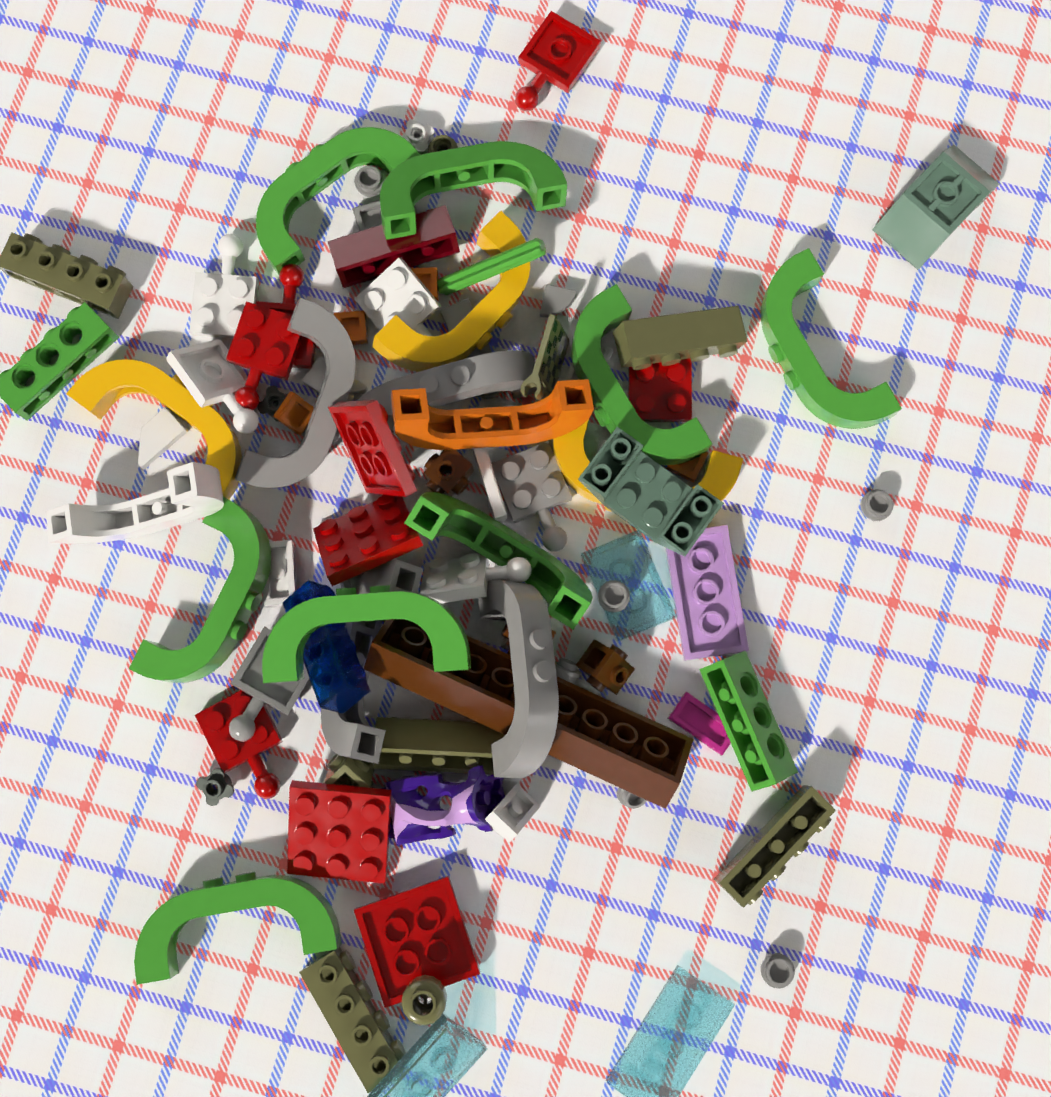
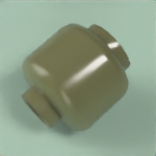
(424, 1011)

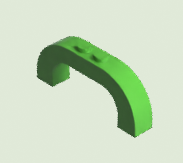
(467, 168)
(314, 174)
(800, 365)
(611, 403)
(450, 517)
(231, 610)
(287, 640)
(157, 942)

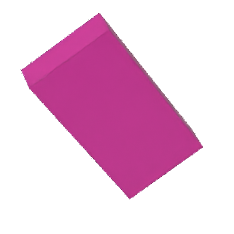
(700, 723)

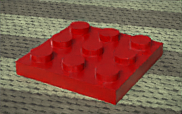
(373, 447)
(365, 538)
(338, 831)
(415, 937)

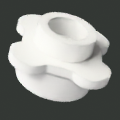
(413, 127)

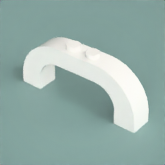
(191, 495)

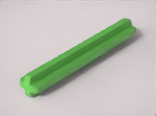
(492, 266)

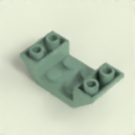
(935, 206)
(648, 494)

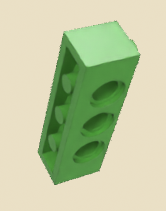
(71, 361)
(748, 721)

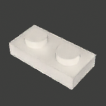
(282, 574)
(512, 813)

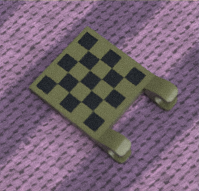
(548, 361)

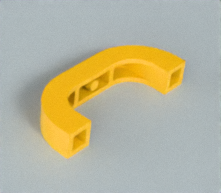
(421, 352)
(115, 379)
(718, 479)

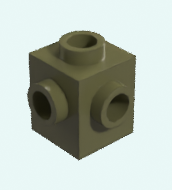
(349, 772)

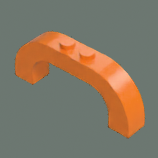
(471, 428)

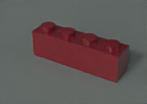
(368, 253)

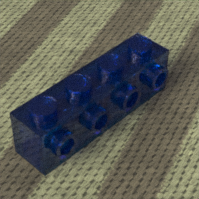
(330, 657)

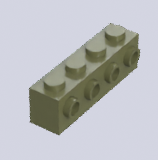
(65, 274)
(679, 337)
(435, 745)
(774, 846)
(353, 1016)

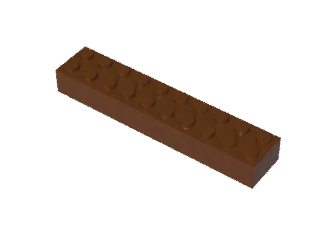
(589, 731)

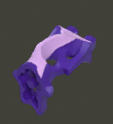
(414, 813)

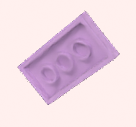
(707, 597)

